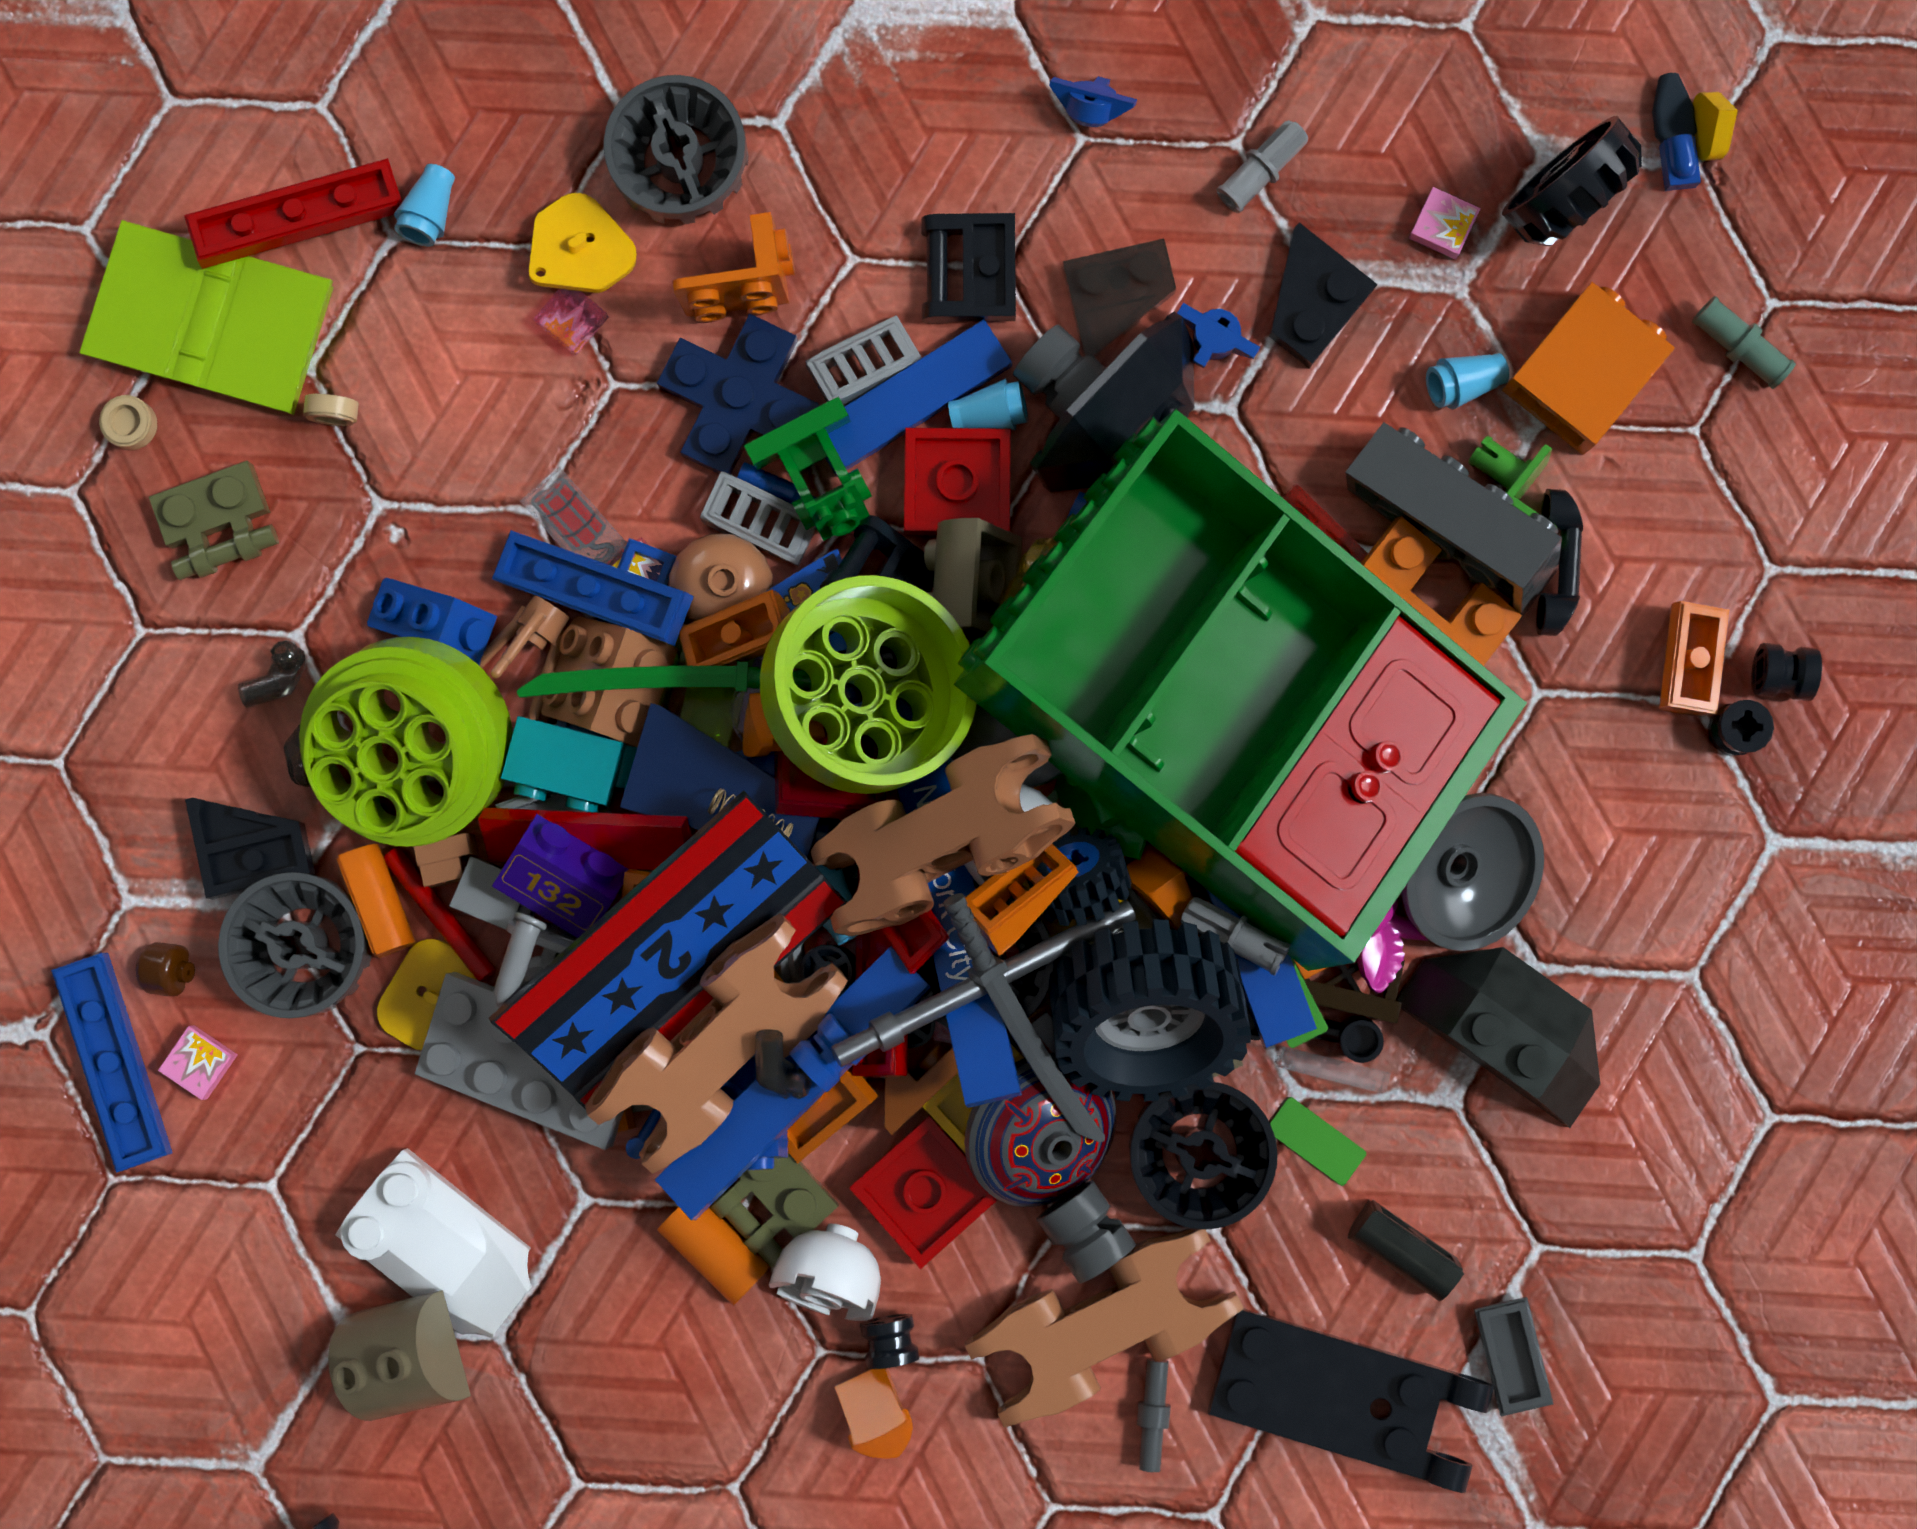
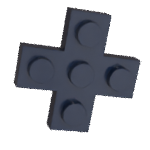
(734, 393)

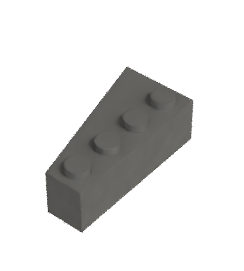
(1458, 514)

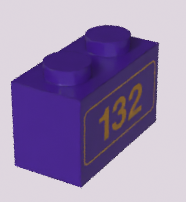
(560, 877)

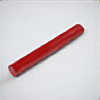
(439, 915)

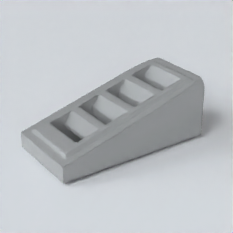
(836, 355)
(718, 499)

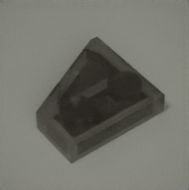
(1116, 290)

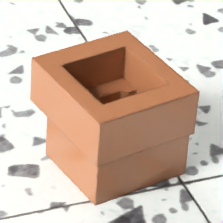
(446, 859)

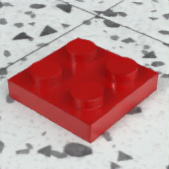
(955, 477)
(923, 1192)

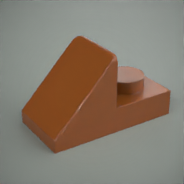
(908, 1093)

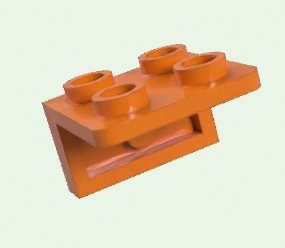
(752, 289)

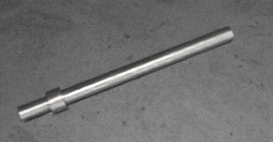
(890, 1029)

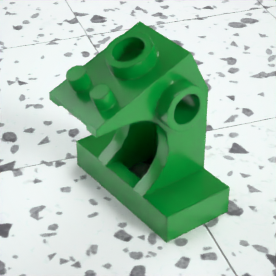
(803, 445)

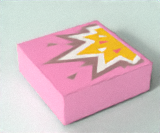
(1444, 223)
(197, 1062)

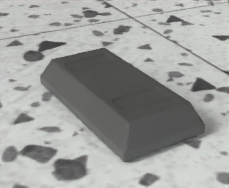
(1513, 1356)

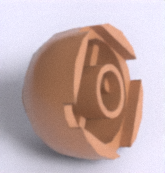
(719, 573)

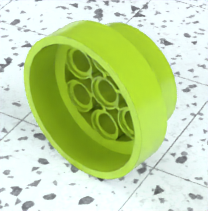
(868, 615)
(432, 686)

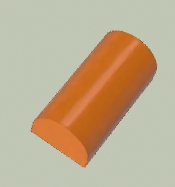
(735, 632)
(1694, 659)
(376, 900)
(715, 1252)

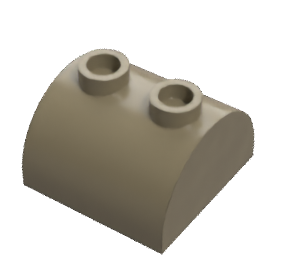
(971, 570)
(397, 1358)

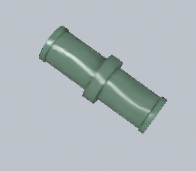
(1744, 342)

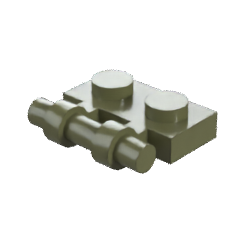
(207, 507)
(788, 1193)

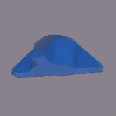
(1091, 101)
(1213, 338)

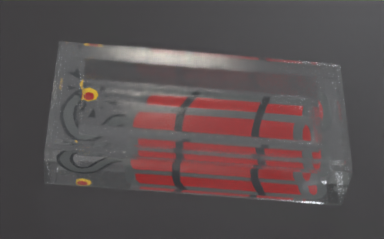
(573, 519)
(1332, 1069)

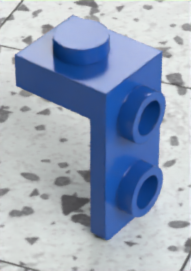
(422, 613)

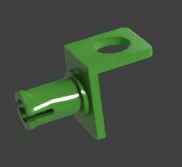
(1509, 469)

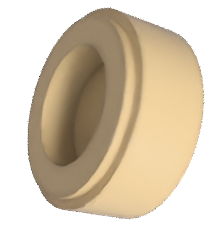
(330, 409)
(128, 422)

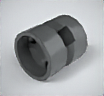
(1057, 369)
(1086, 1232)

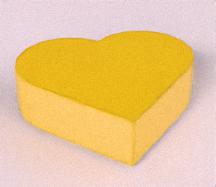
(1714, 124)

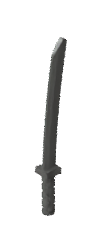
(989, 973)

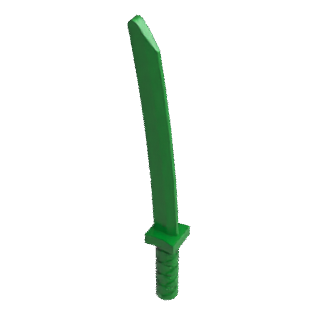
(736, 677)

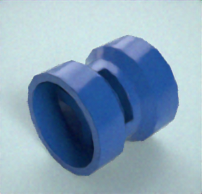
(816, 1056)

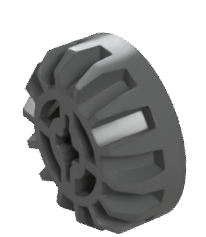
(672, 108)
(253, 939)

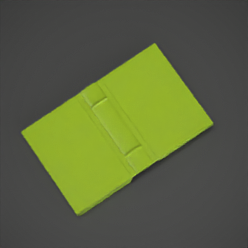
(221, 328)

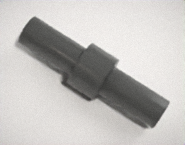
(1153, 1415)

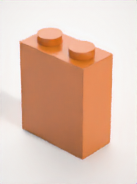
(1589, 367)

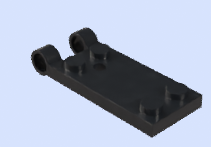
(1322, 1394)

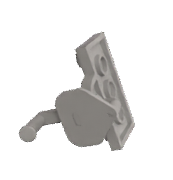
(482, 1062)

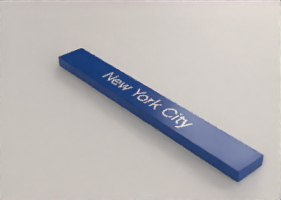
(975, 1029)

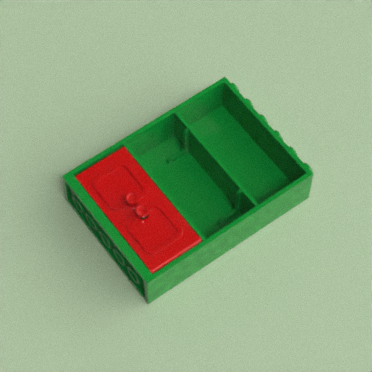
(1241, 692)

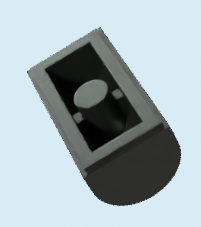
(1406, 1250)

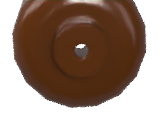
(164, 969)

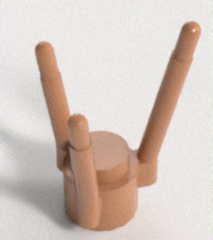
(536, 625)

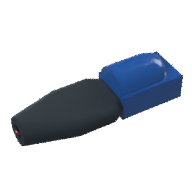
(1675, 130)

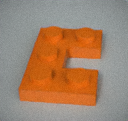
(1479, 620)

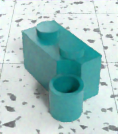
(566, 764)

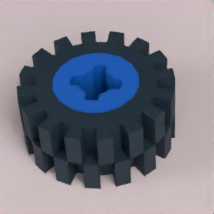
(1100, 879)

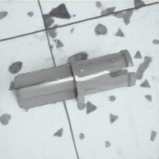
(1262, 166)
(1243, 937)

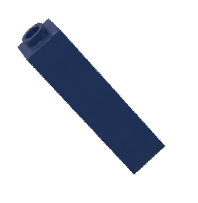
(683, 768)

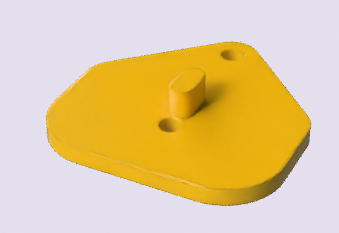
(567, 257)
(401, 1008)

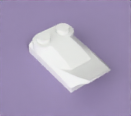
(436, 1240)

